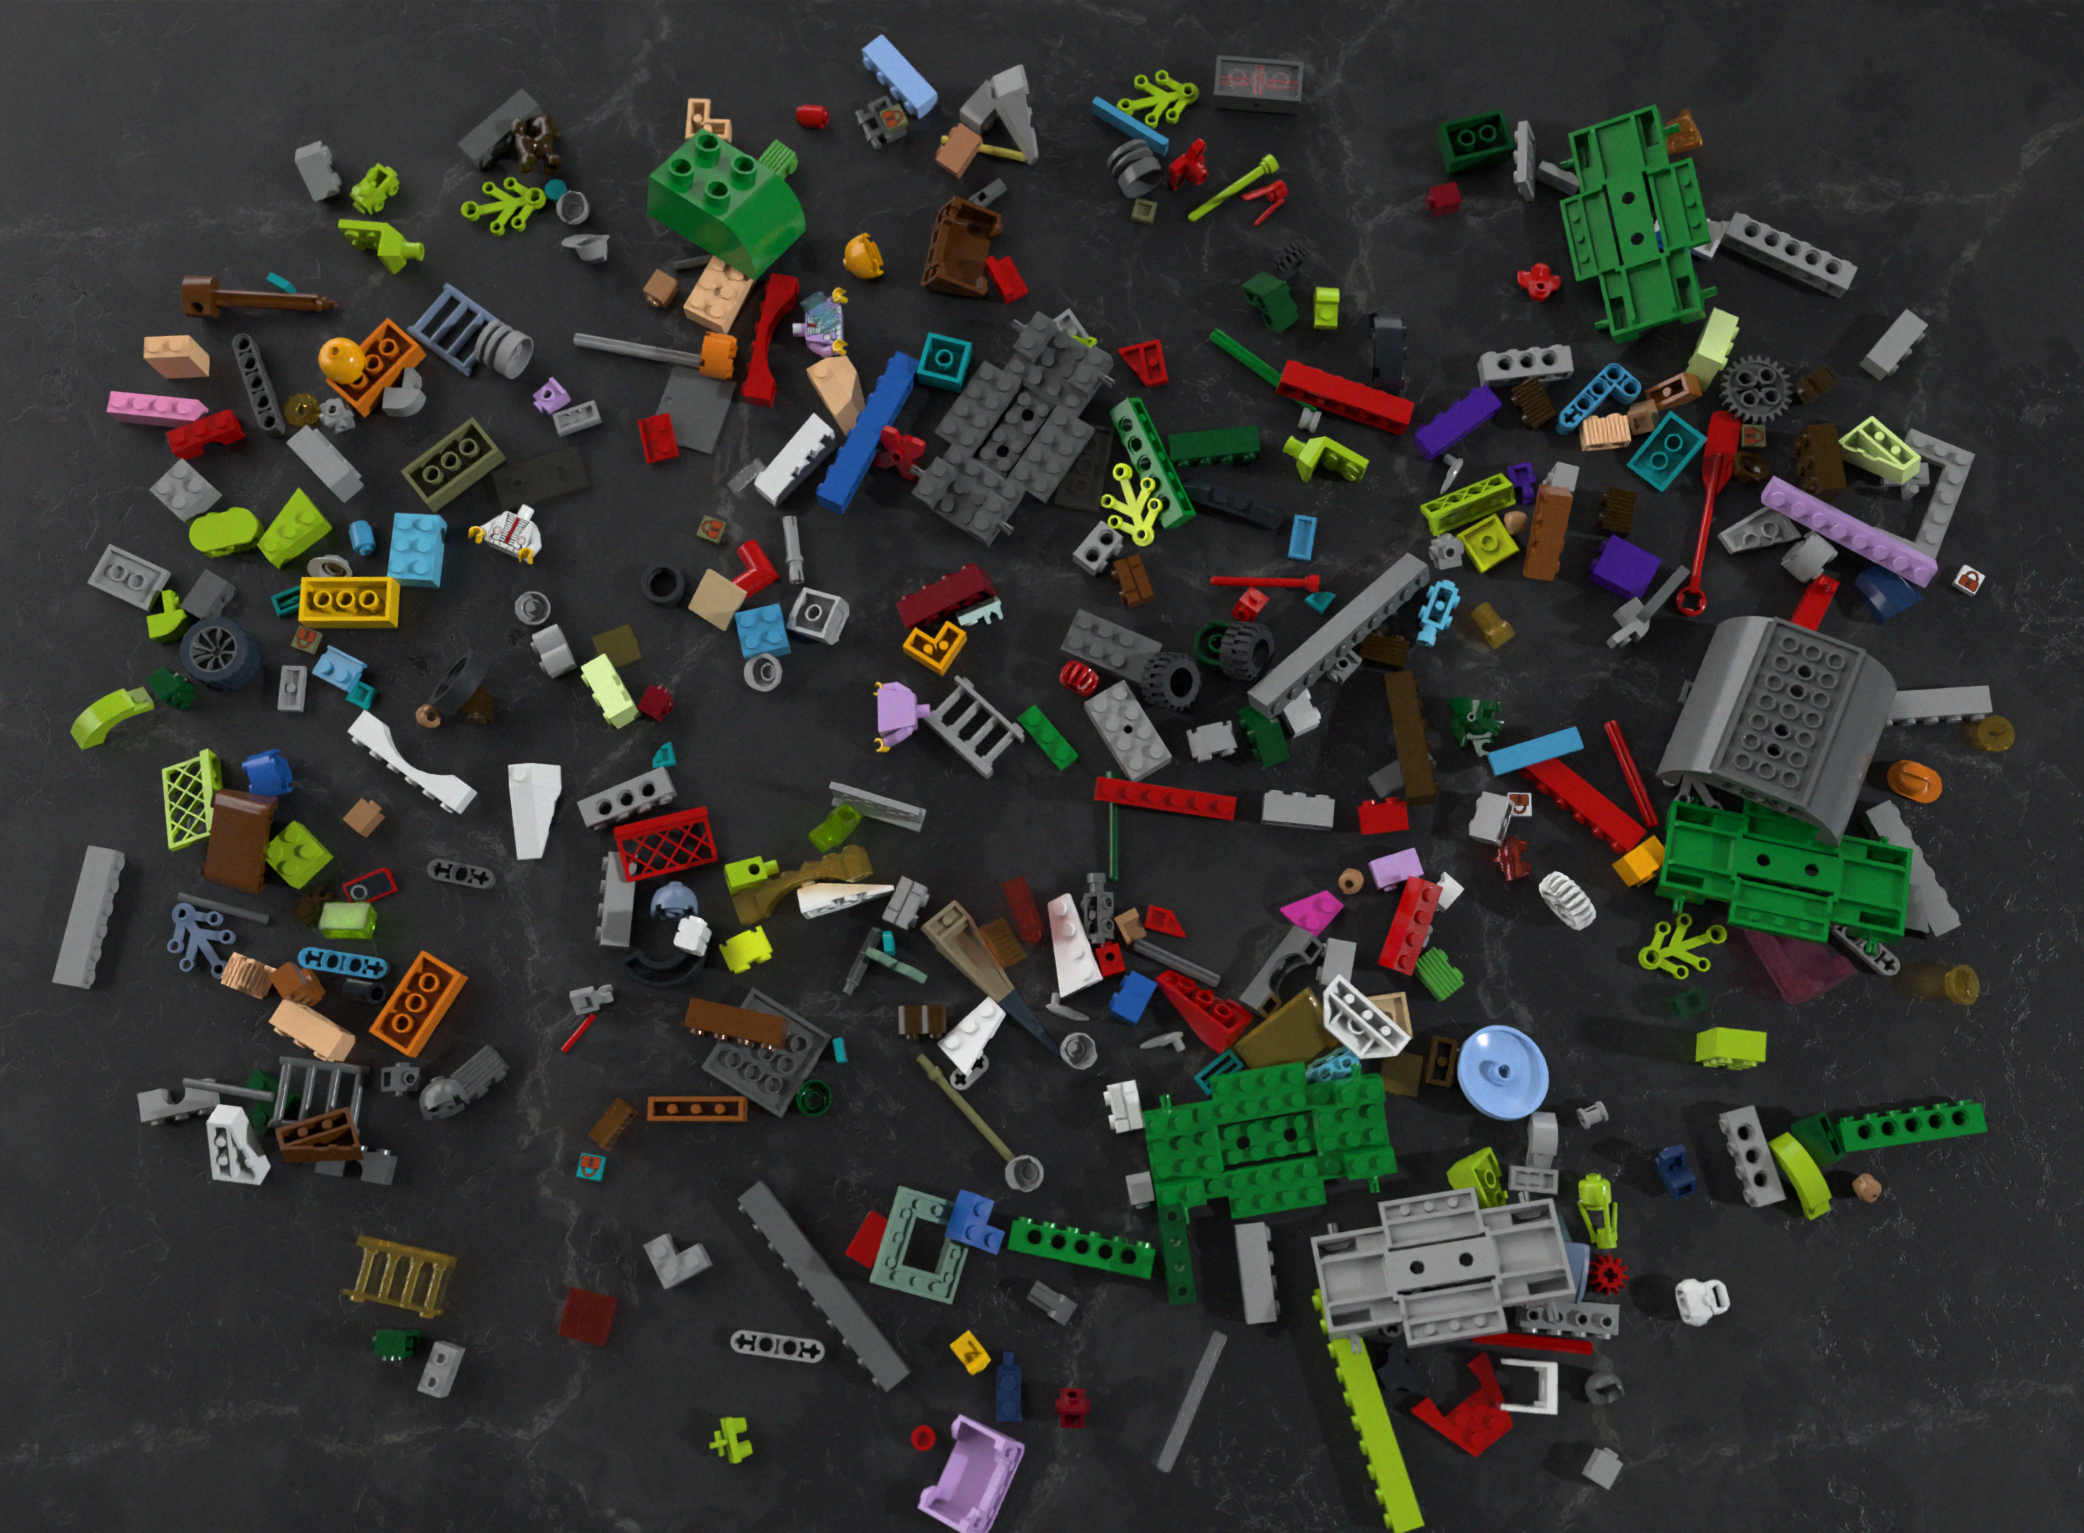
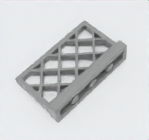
(879, 807)

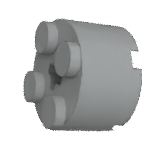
(1808, 557)
(1212, 740)

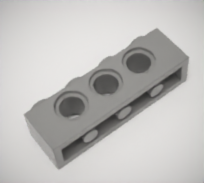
(1493, 376)
(592, 806)
(1771, 1188)

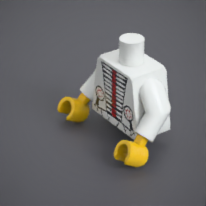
(511, 534)

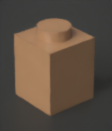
(660, 289)
(364, 817)

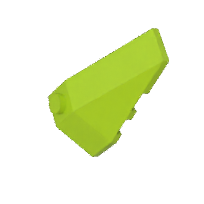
(1483, 1174)

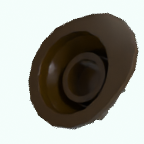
(1749, 467)

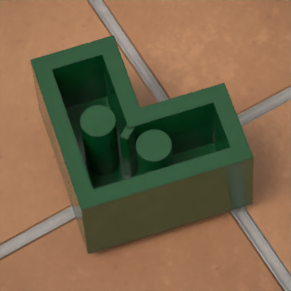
(1273, 300)
(1264, 735)
(264, 1110)

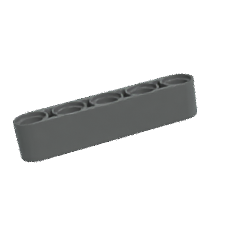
(252, 378)

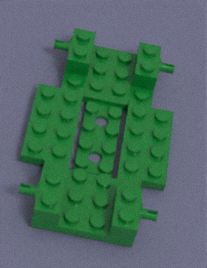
(1649, 285)
(1713, 845)
(1343, 1127)

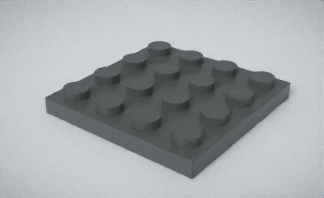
(767, 1075)

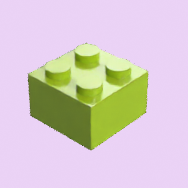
(297, 855)

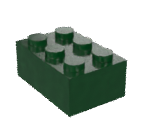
(1475, 141)

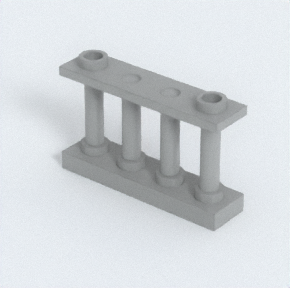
(967, 748)

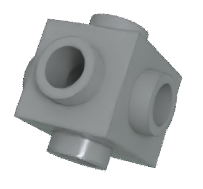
(337, 415)
(1446, 551)

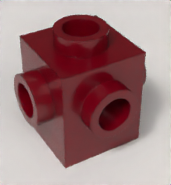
(1072, 1407)

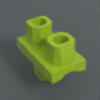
(735, 1450)

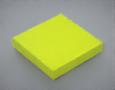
(1488, 543)

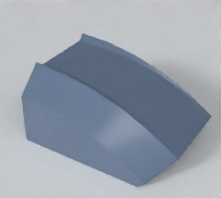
(1578, 1260)

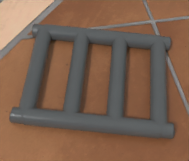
(312, 1066)

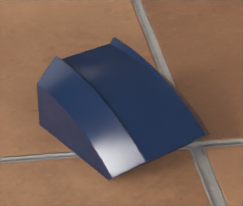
(1886, 592)

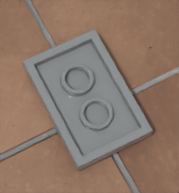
(1525, 160)
(129, 578)

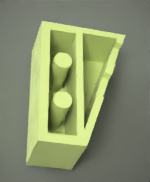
(1713, 346)
(609, 691)

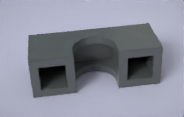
(377, 1166)

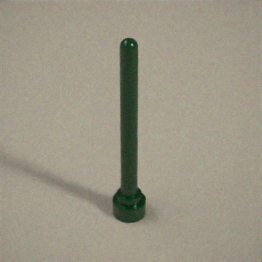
(1113, 831)

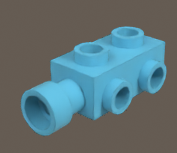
(1438, 610)
(1332, 1067)

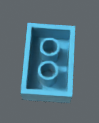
(417, 550)

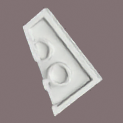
(969, 1037)

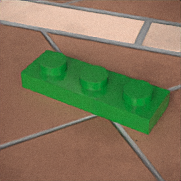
(1047, 738)

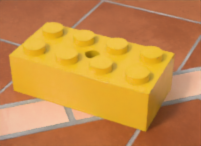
(349, 602)

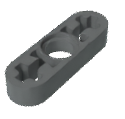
(443, 877)

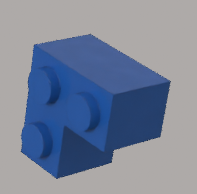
(1132, 999)
(970, 1220)

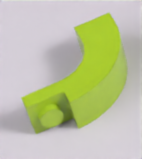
(101, 716)
(1803, 1174)

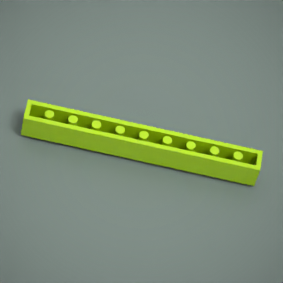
(1375, 1429)

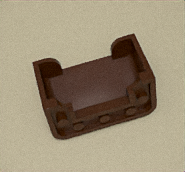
(960, 248)
(239, 840)

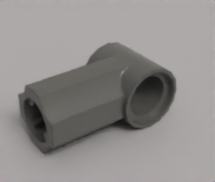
(1055, 1304)

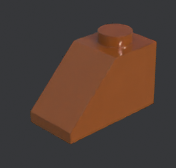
(1675, 391)

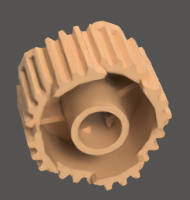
(247, 976)

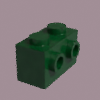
(172, 687)
(1818, 1139)
(395, 1343)

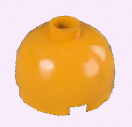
(862, 257)
(342, 360)

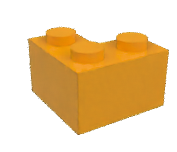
(938, 652)
(1641, 862)

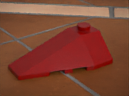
(1211, 1018)

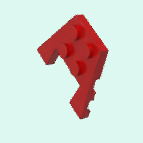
(1478, 1418)

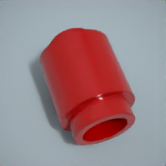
(812, 116)

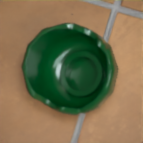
(813, 1098)

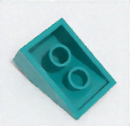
(1667, 451)

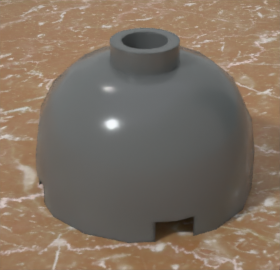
(443, 1098)

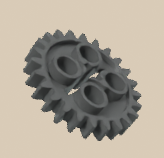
(1755, 390)

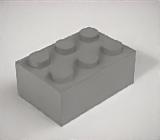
(326, 462)

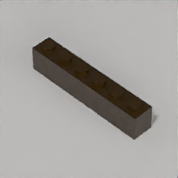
(1410, 738)

